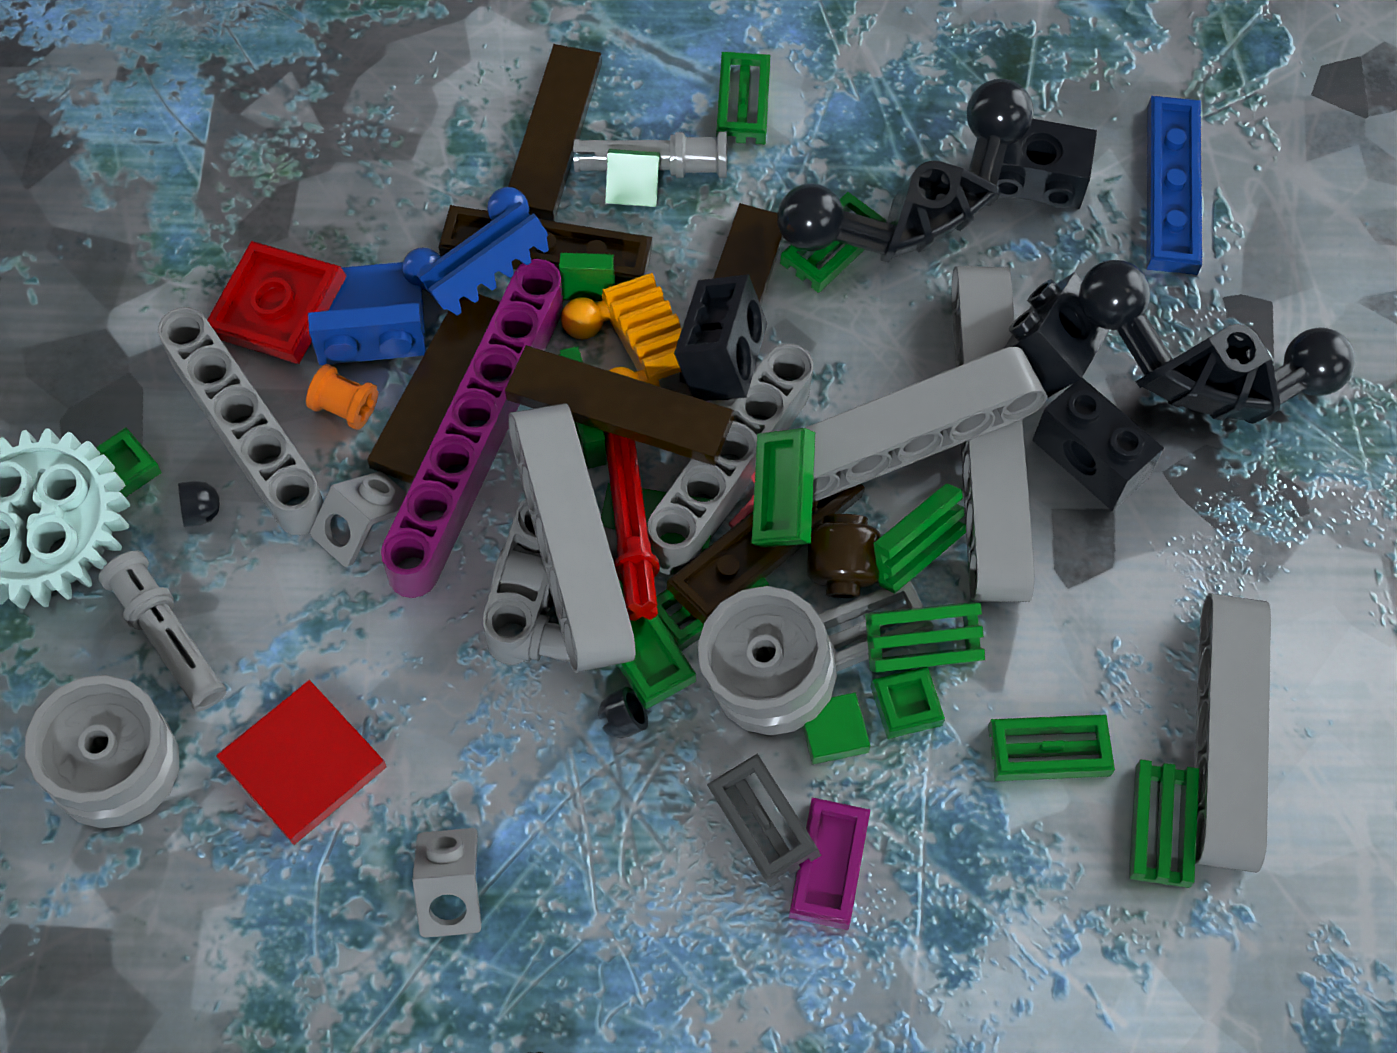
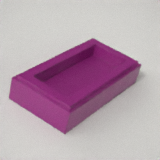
(828, 884)

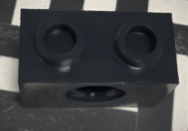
(1049, 164)
(1057, 334)
(1097, 443)

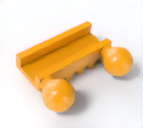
(641, 322)

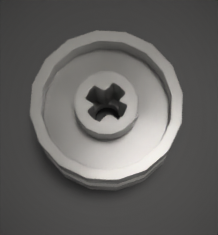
(767, 660)
(102, 751)

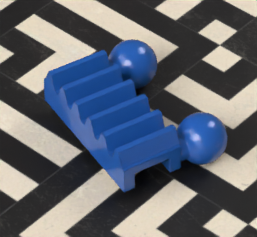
(480, 255)

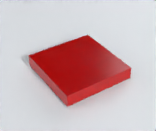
(271, 298)
(301, 762)

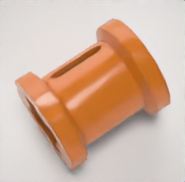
(341, 396)

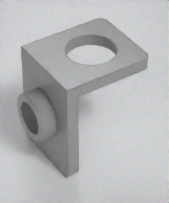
(362, 504)
(446, 866)

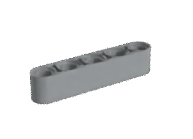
(232, 399)
(923, 420)
(728, 479)
(571, 538)
(1233, 732)

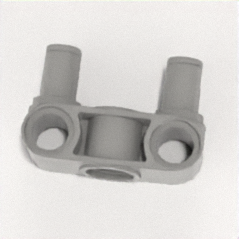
(524, 598)

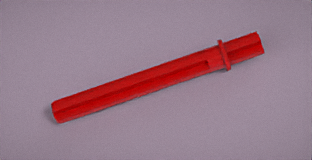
(635, 561)

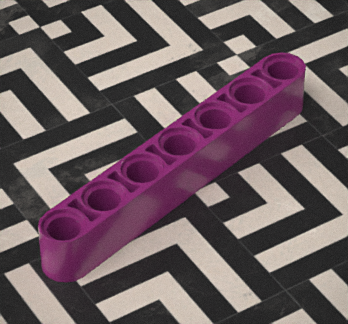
(466, 445)

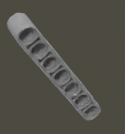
(994, 462)

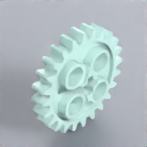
(39, 518)

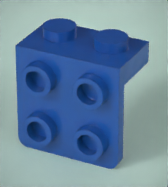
(370, 318)

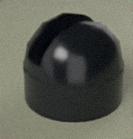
(198, 503)
(624, 714)

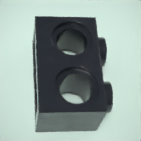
(721, 338)

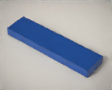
(1174, 185)

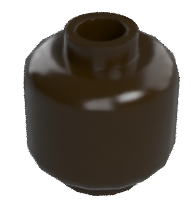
(843, 555)

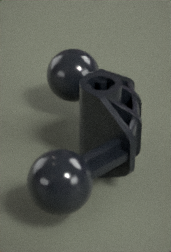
(932, 199)
(1225, 373)

